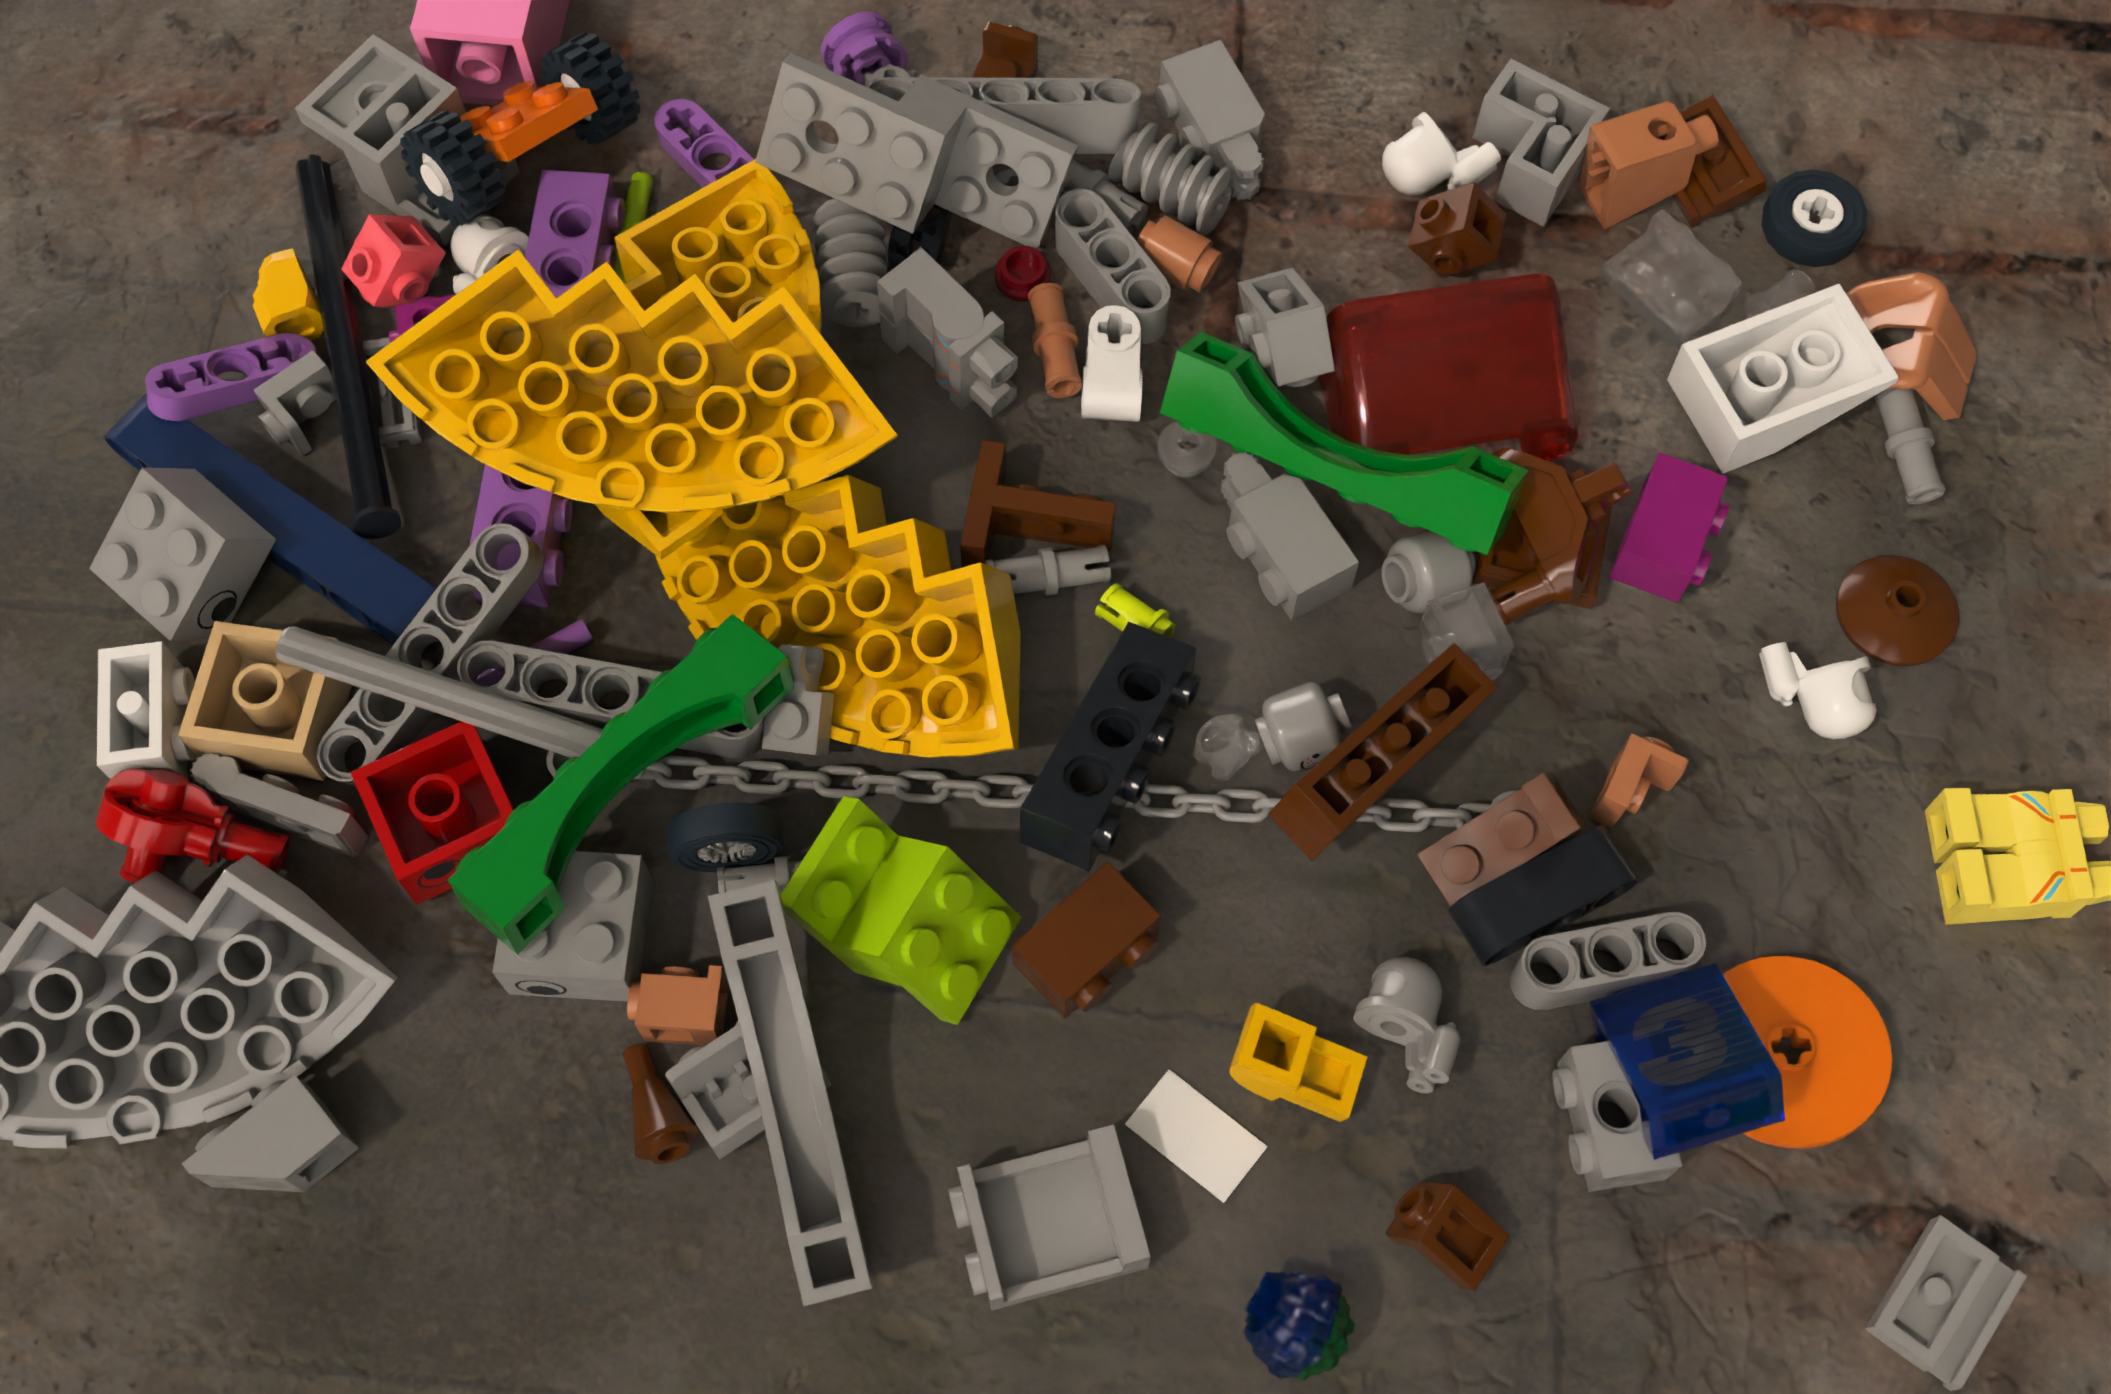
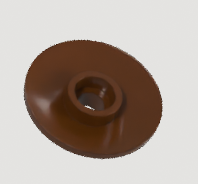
(1885, 627)

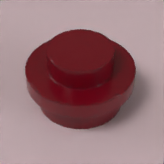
(1020, 271)

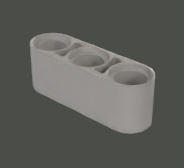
(1109, 243)
(1628, 941)

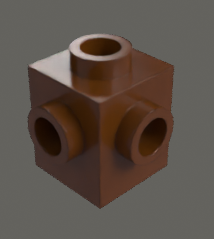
(1457, 230)

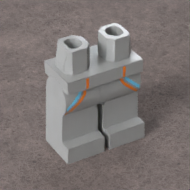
(949, 331)

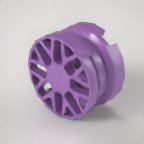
(862, 46)

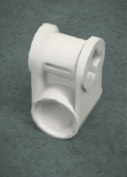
(1112, 370)

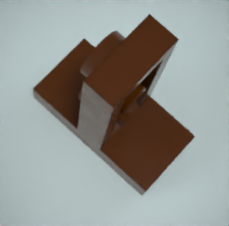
(1028, 512)
(1502, 837)

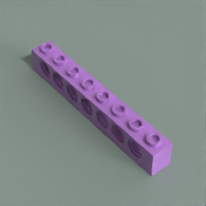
(564, 208)

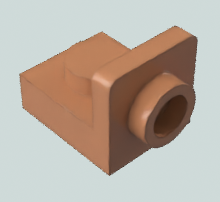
(1633, 770)

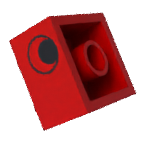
(434, 805)

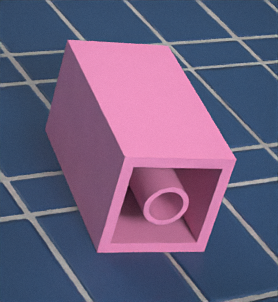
(487, 43)

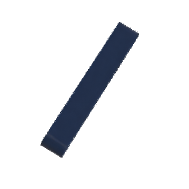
(307, 541)

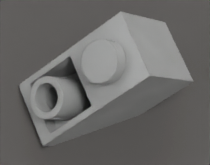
(275, 1146)

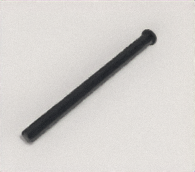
(346, 356)

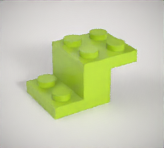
(899, 910)

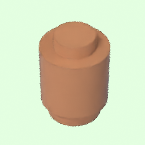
(1180, 253)

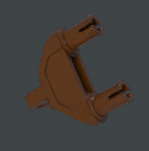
(1561, 523)

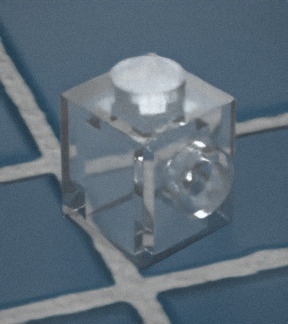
(1470, 622)

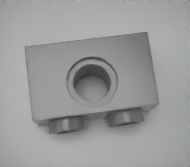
(1604, 1153)

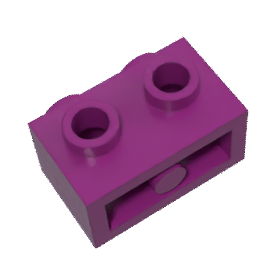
(1670, 527)

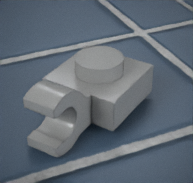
(804, 715)

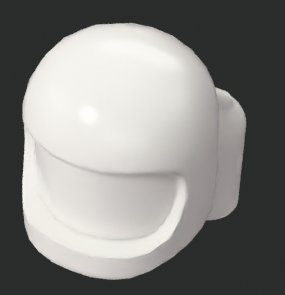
(1428, 158)
(481, 246)
(1831, 696)

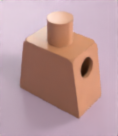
(1641, 159)

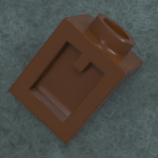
(1007, 53)
(1448, 1231)

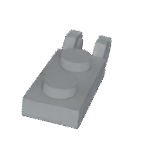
(279, 804)

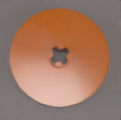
(1843, 1039)

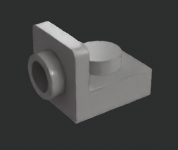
(293, 397)

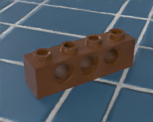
(1381, 751)

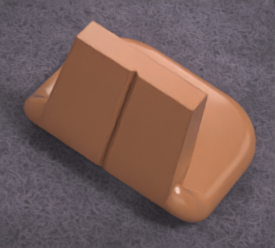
(1939, 355)

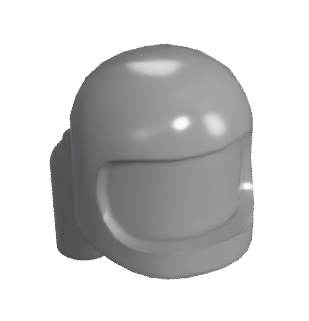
(1405, 1011)

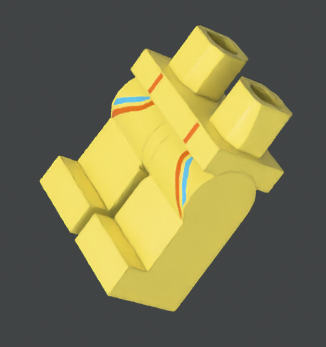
(2016, 854)

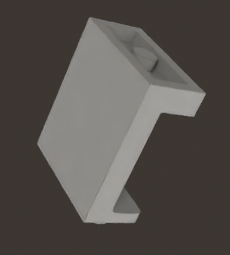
(1050, 1221)

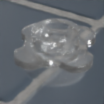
(1226, 745)

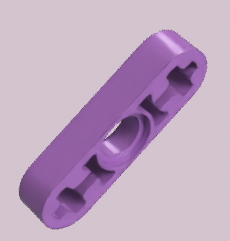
(708, 140)
(188, 374)

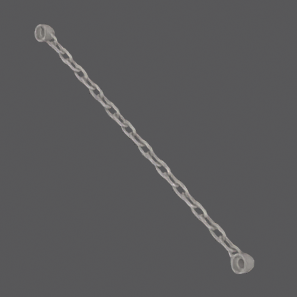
(979, 790)

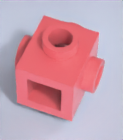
(392, 260)

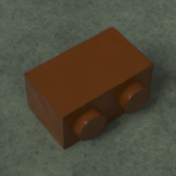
(1087, 942)

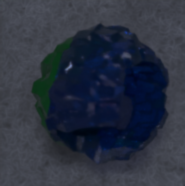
(1298, 1324)

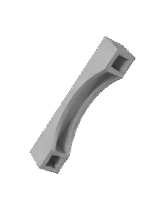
(791, 1093)

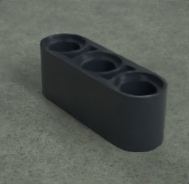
(1543, 895)

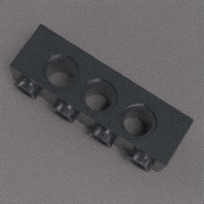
(1078, 825)

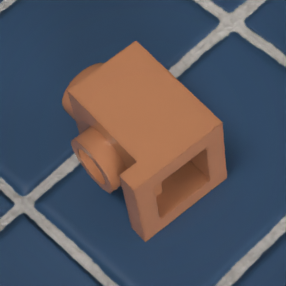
(680, 1005)

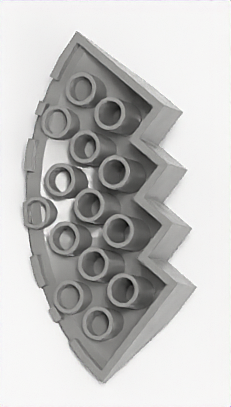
(170, 1004)

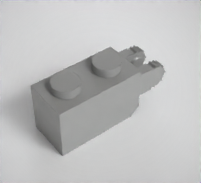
(1214, 113)
(1285, 537)

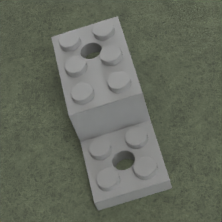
(914, 152)

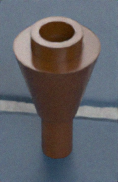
(659, 1121)

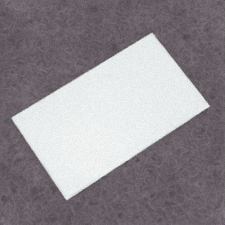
(1196, 1135)

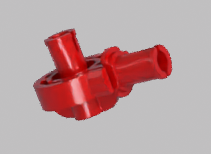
(166, 815)

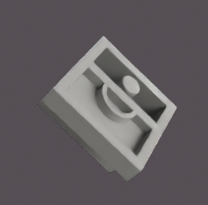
(367, 111)

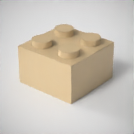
(258, 706)

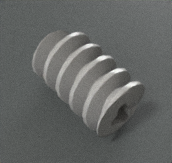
(1172, 178)
(849, 263)

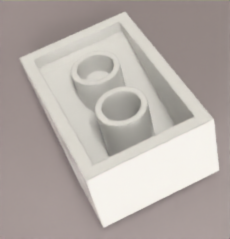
(1778, 376)

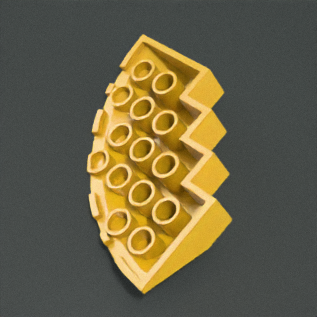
(743, 249)
(630, 400)
(909, 647)

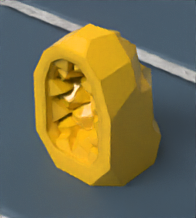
(285, 298)

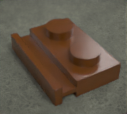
(1720, 175)

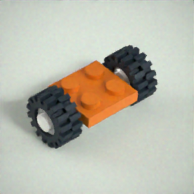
(456, 153)

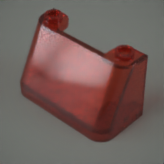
(1453, 369)

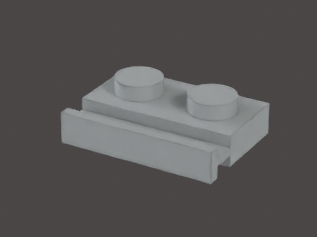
(1945, 1303)

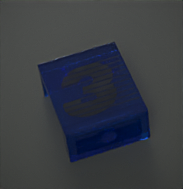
(1690, 1060)

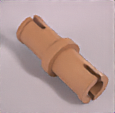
(1055, 340)

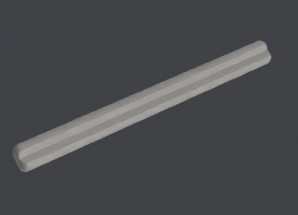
(436, 693)

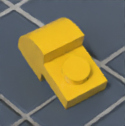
(1288, 1061)

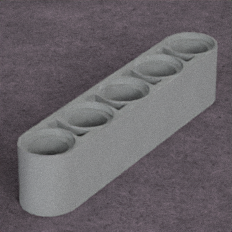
(1085, 111)
(441, 622)
(586, 683)

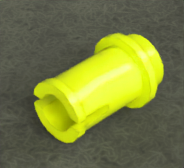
(1126, 608)

